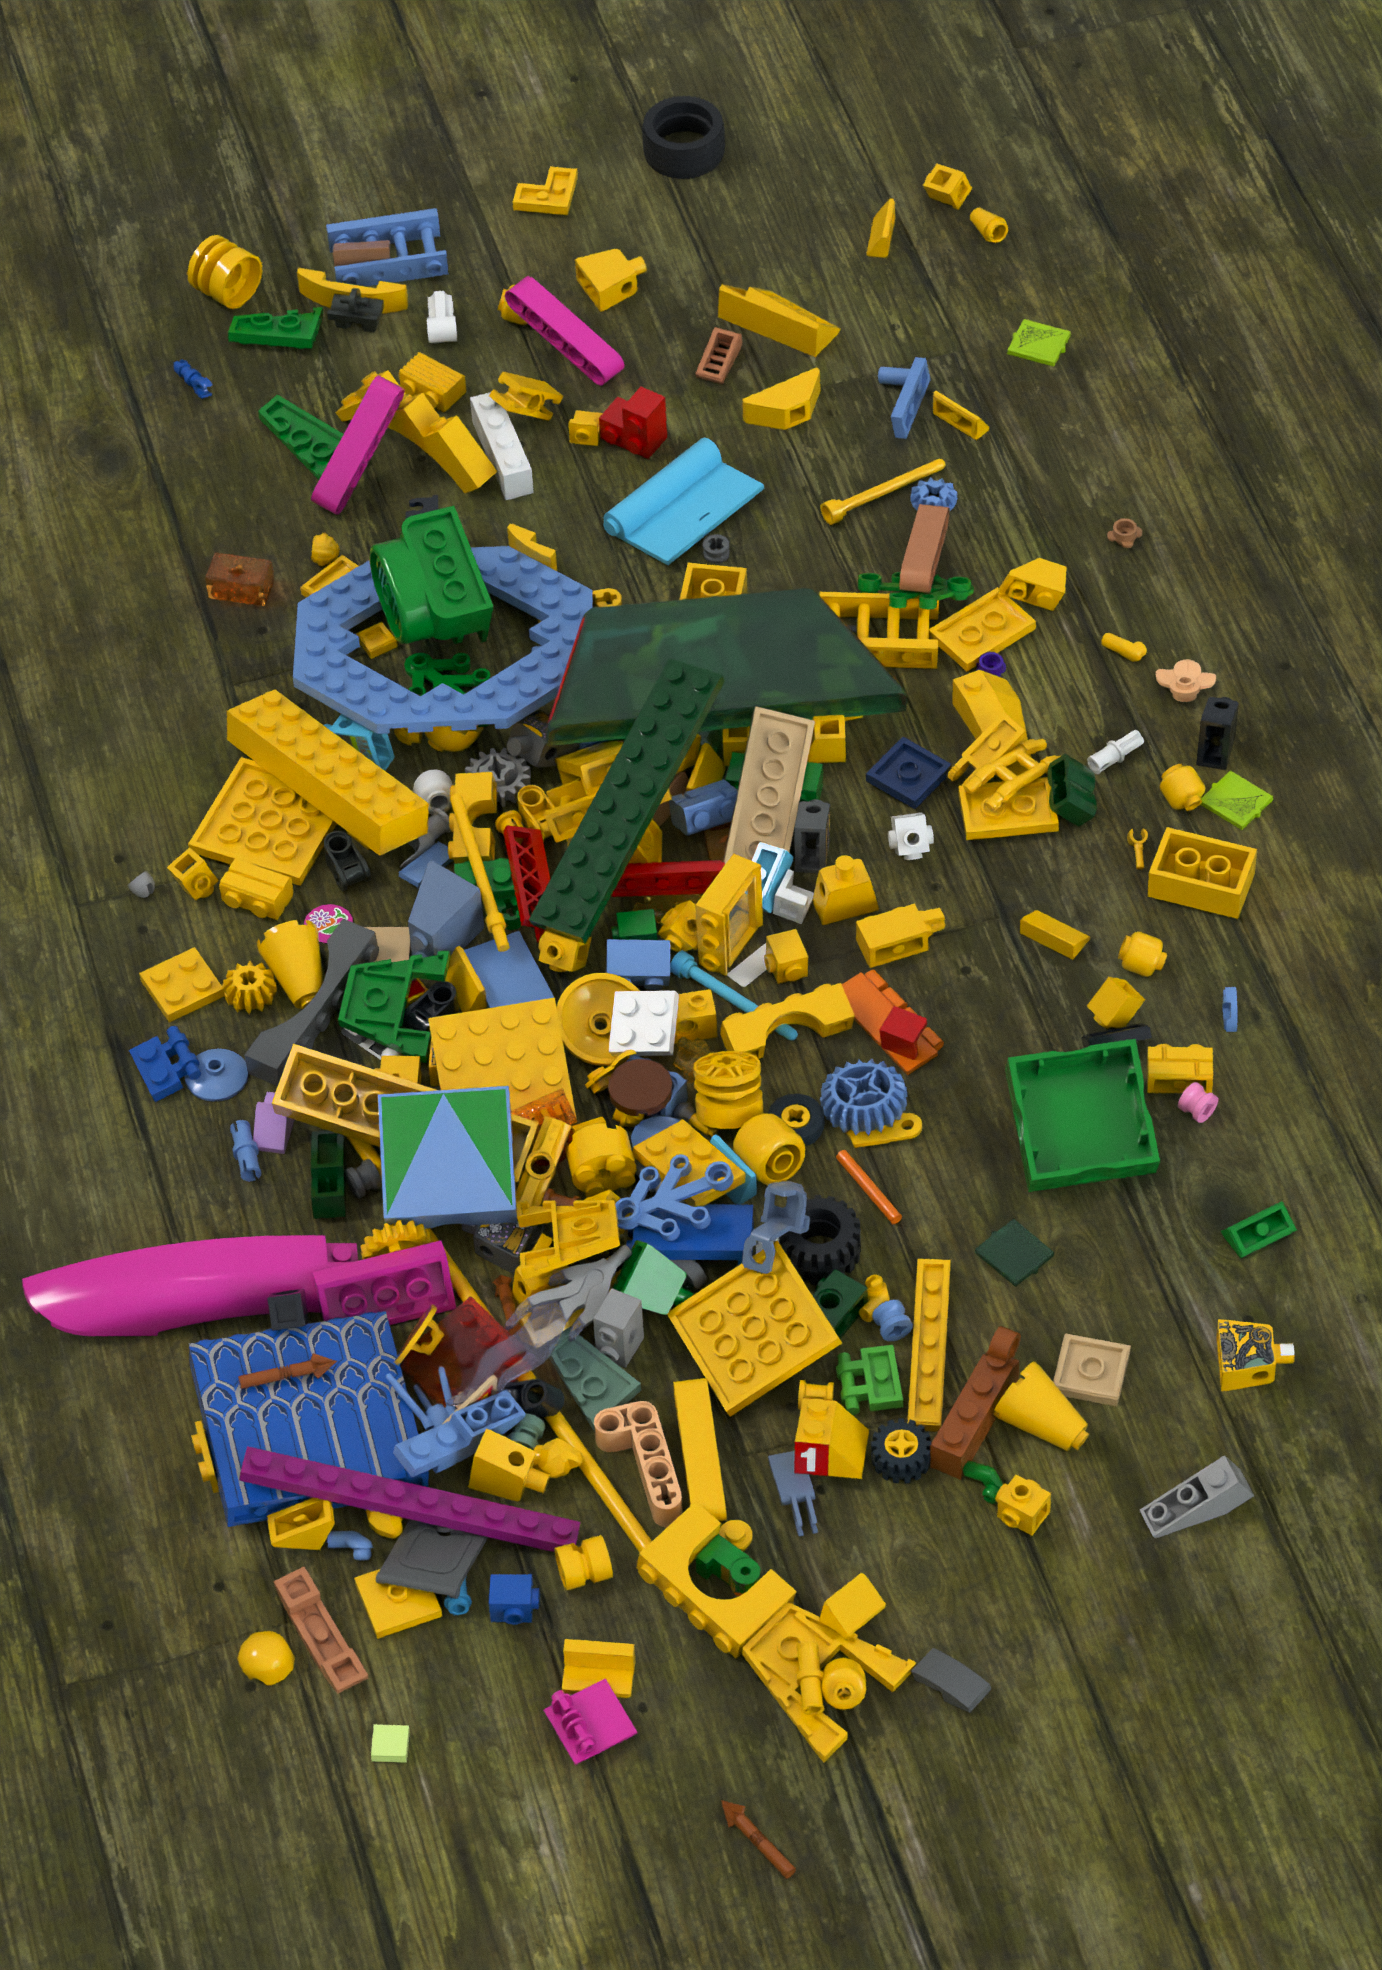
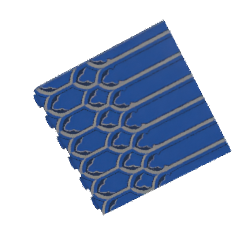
(338, 1420)

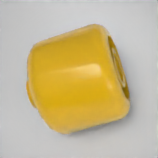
(770, 1148)

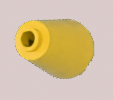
(294, 959)
(1042, 1410)

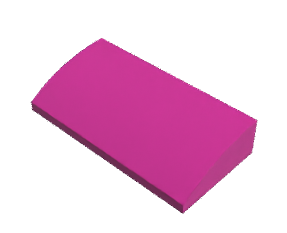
(394, 1282)

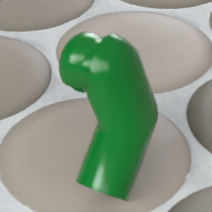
(987, 1476)

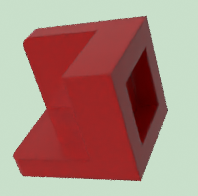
(901, 1032)

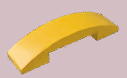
(316, 288)

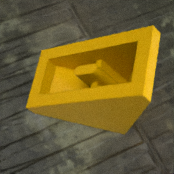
(302, 1525)

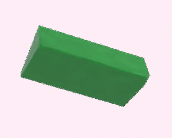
(1259, 1230)

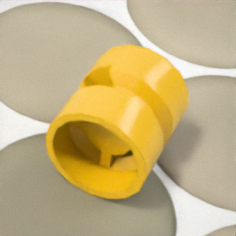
(583, 1562)

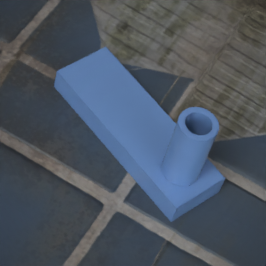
(914, 387)

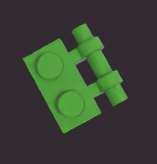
(880, 1376)

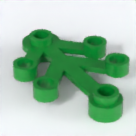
(955, 587)
(423, 667)

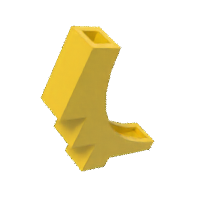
(439, 437)

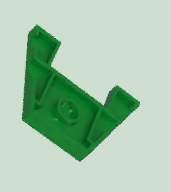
(378, 999)

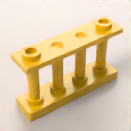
(890, 650)
(571, 808)

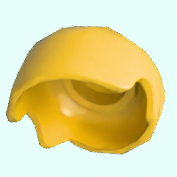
(266, 1657)

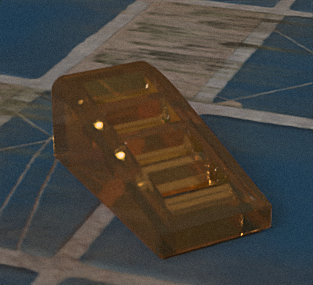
(548, 1102)

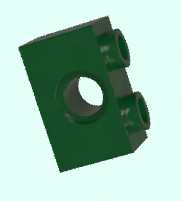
(845, 1298)

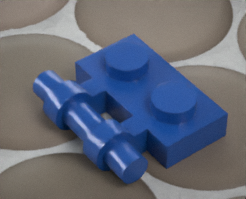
(156, 1068)

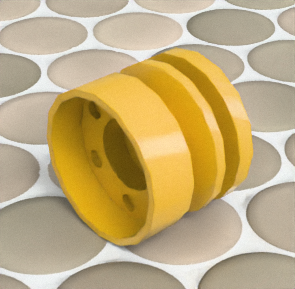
(224, 271)
(727, 1089)

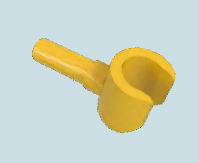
(1138, 847)

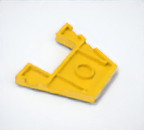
(577, 1233)

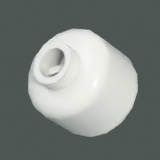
(435, 789)

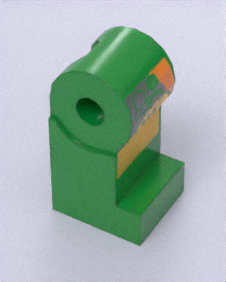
(728, 1564)

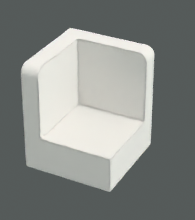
(792, 901)

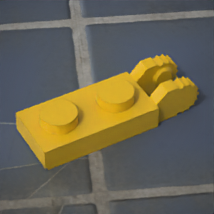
(989, 746)

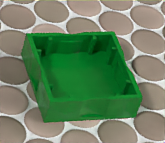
(1081, 1115)

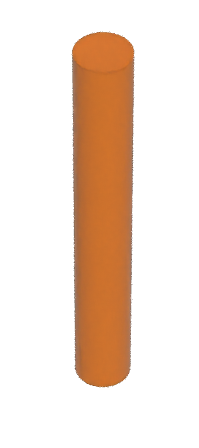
(868, 1187)

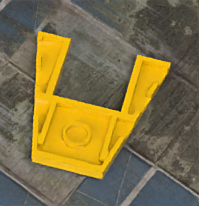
(775, 1661)

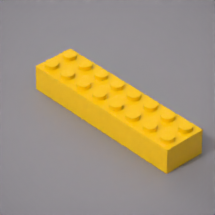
(327, 772)
(345, 1100)

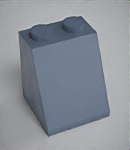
(444, 912)

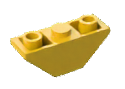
(784, 403)

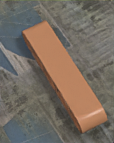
(924, 548)

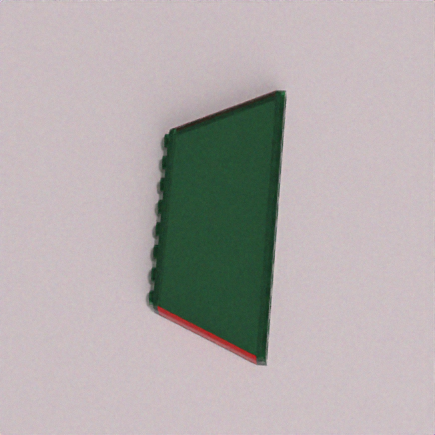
(770, 647)

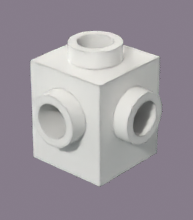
(902, 827)

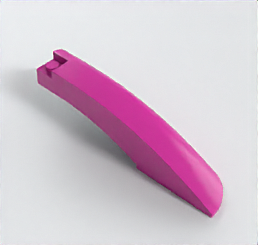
(181, 1283)

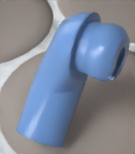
(351, 1539)

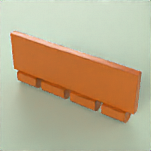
(872, 1003)

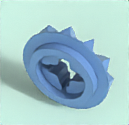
(946, 491)

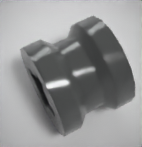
(363, 1178)

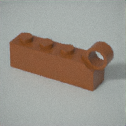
(974, 1408)

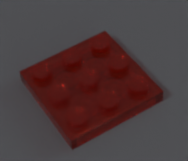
(467, 1336)

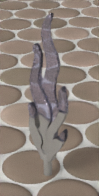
(550, 1309)

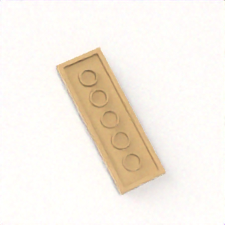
(769, 782)

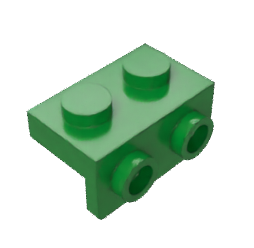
(498, 874)

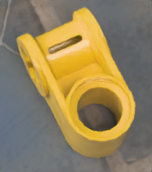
(532, 806)

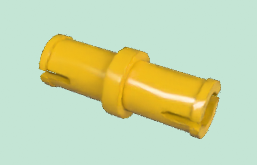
(810, 1677)

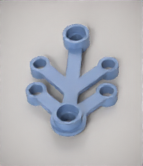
(668, 1198)

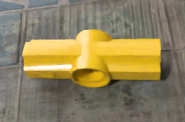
(548, 1147)

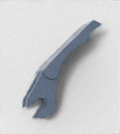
(793, 1488)

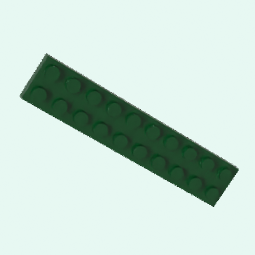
(627, 800)

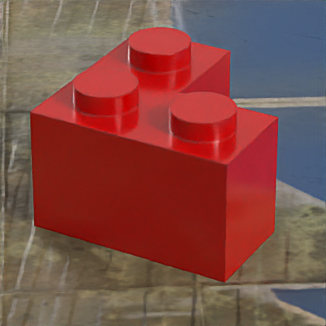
(636, 423)

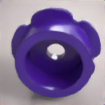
(991, 663)

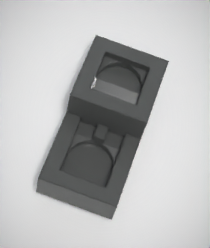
(953, 1679)

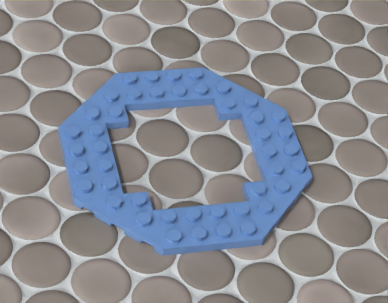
(381, 704)

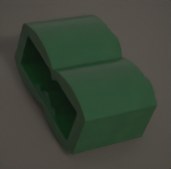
(1072, 790)

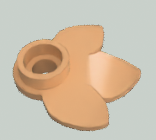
(1185, 680)

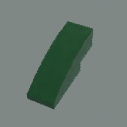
(328, 1175)

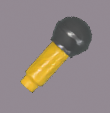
(687, 1112)

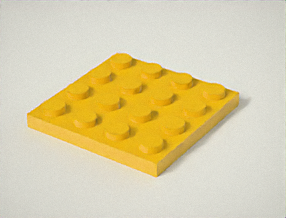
(262, 824)
(503, 1047)
(753, 1330)

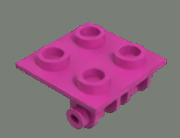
(589, 1720)

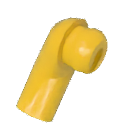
(1127, 649)
(877, 1295)

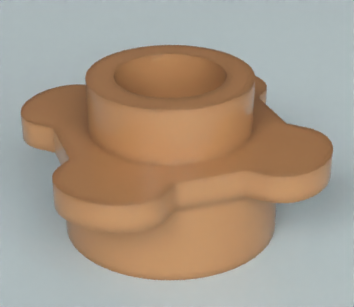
(1124, 532)

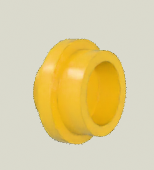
(737, 1533)

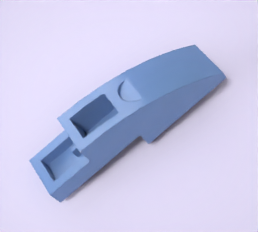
(460, 1436)

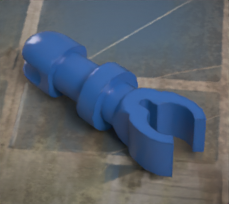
(193, 378)

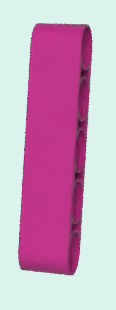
(564, 330)
(357, 445)

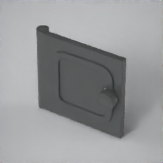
(429, 1560)

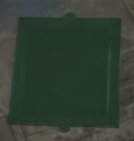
(1014, 1252)

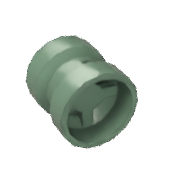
(528, 1431)

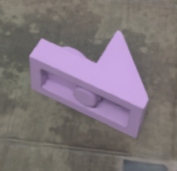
(271, 1129)

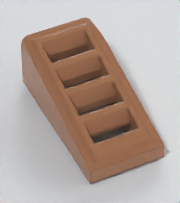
(717, 338)

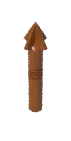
(504, 1291)
(317, 1365)
(735, 1816)

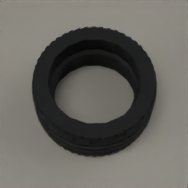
(680, 115)

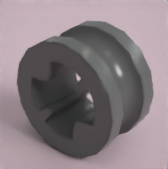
(716, 556)

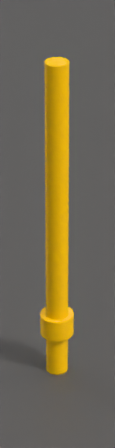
(494, 919)

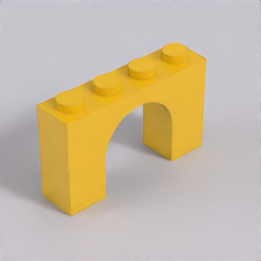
(727, 1621)

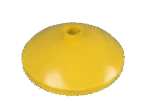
(584, 1004)

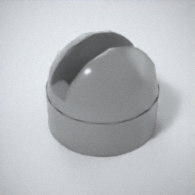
(142, 885)

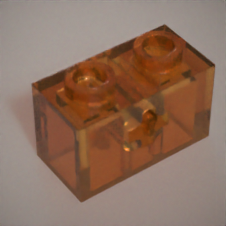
(239, 579)

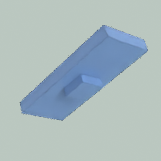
(415, 870)

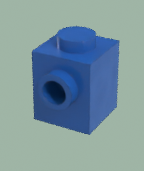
(512, 1598)

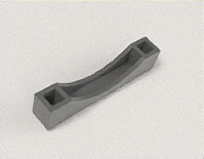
(347, 946)

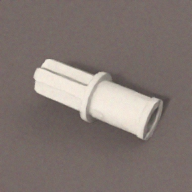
(1114, 752)

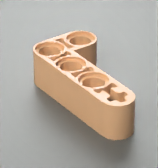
(629, 1434)

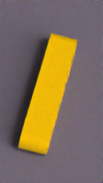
(699, 1446)

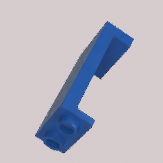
(718, 1241)

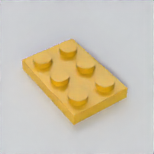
(981, 628)
(1020, 815)
(685, 1140)

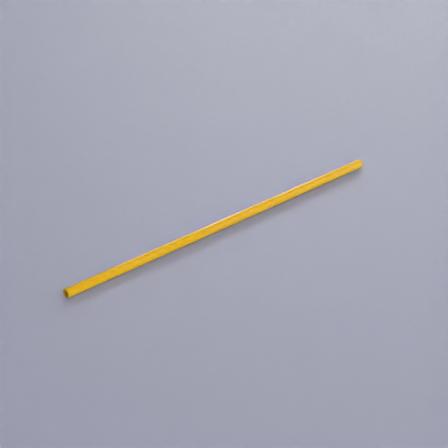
(557, 1422)

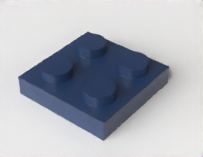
(908, 772)

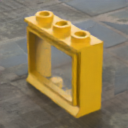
(729, 914)

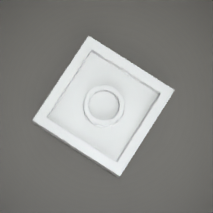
(644, 1022)

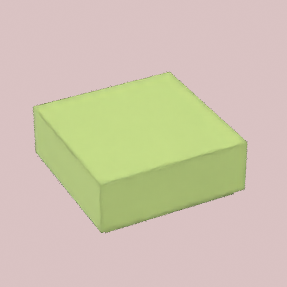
(390, 1743)

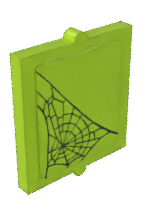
(1038, 342)
(1236, 800)

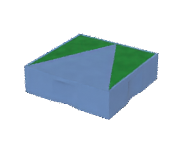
(447, 1157)

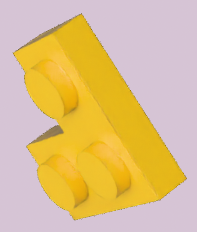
(550, 198)

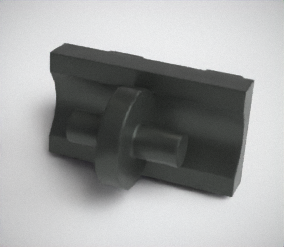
(355, 309)

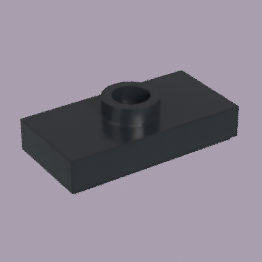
(1135, 1031)

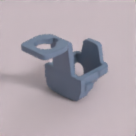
(777, 1222)

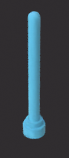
(685, 966)

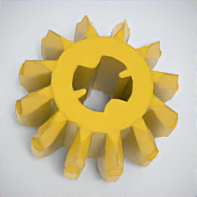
(249, 987)

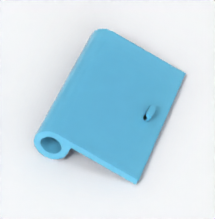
(681, 503)

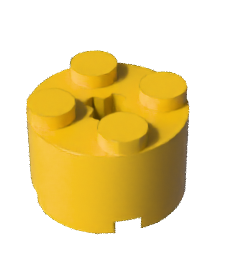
(601, 1159)

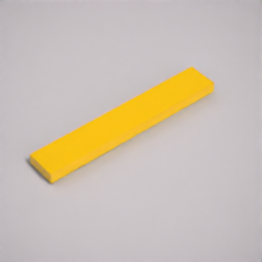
(929, 1343)

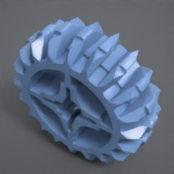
(871, 1097)

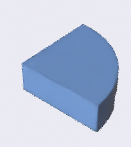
(1229, 1009)

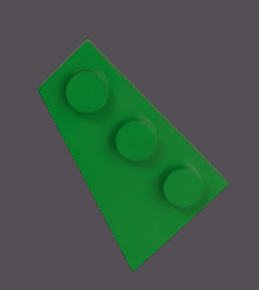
(286, 330)

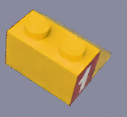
(829, 1440)

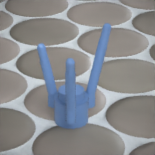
(433, 1415)

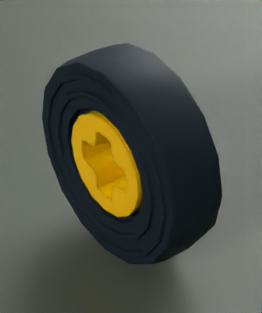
(801, 1107)

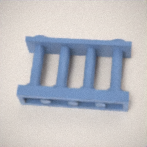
(398, 230)

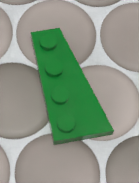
(301, 433)

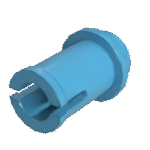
(460, 1605)

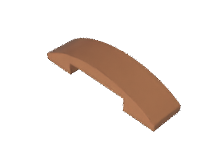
(319, 1631)

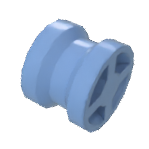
(892, 1320)

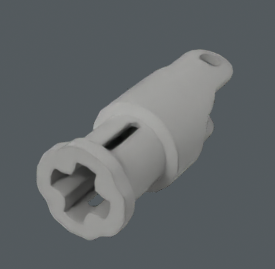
(437, 825)

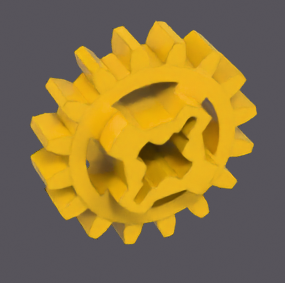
(394, 1239)

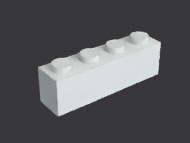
(502, 446)

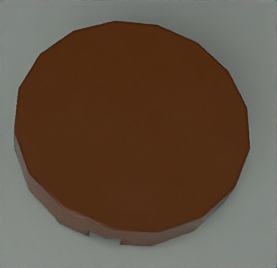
(640, 1087)

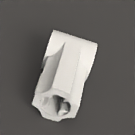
(441, 321)

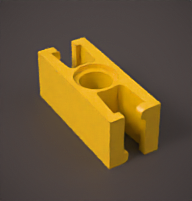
(526, 396)

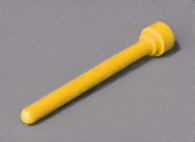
(835, 509)

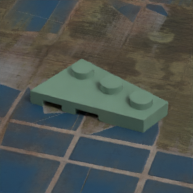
(592, 1376)

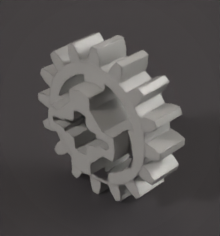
(511, 773)

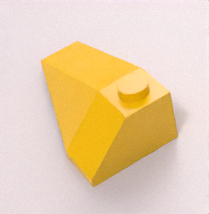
(981, 700)

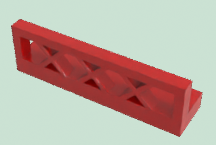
(532, 872)
(667, 878)

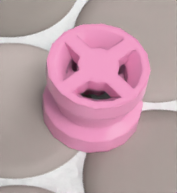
(1198, 1102)

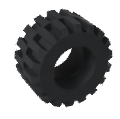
(830, 1220)

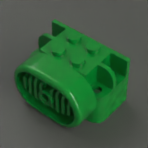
(431, 580)

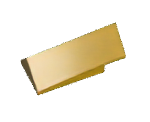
(775, 318)

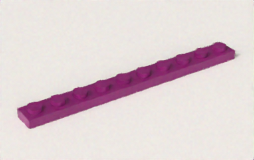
(407, 1500)

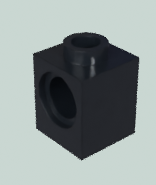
(288, 1309)

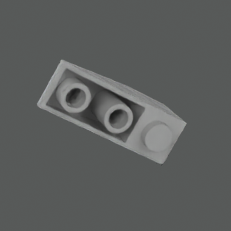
(1198, 1499)

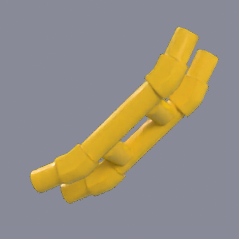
(1012, 782)

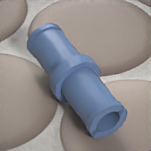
(245, 1150)

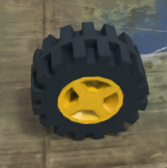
(901, 1439)

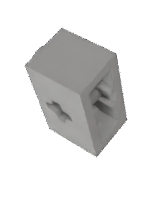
(619, 1327)

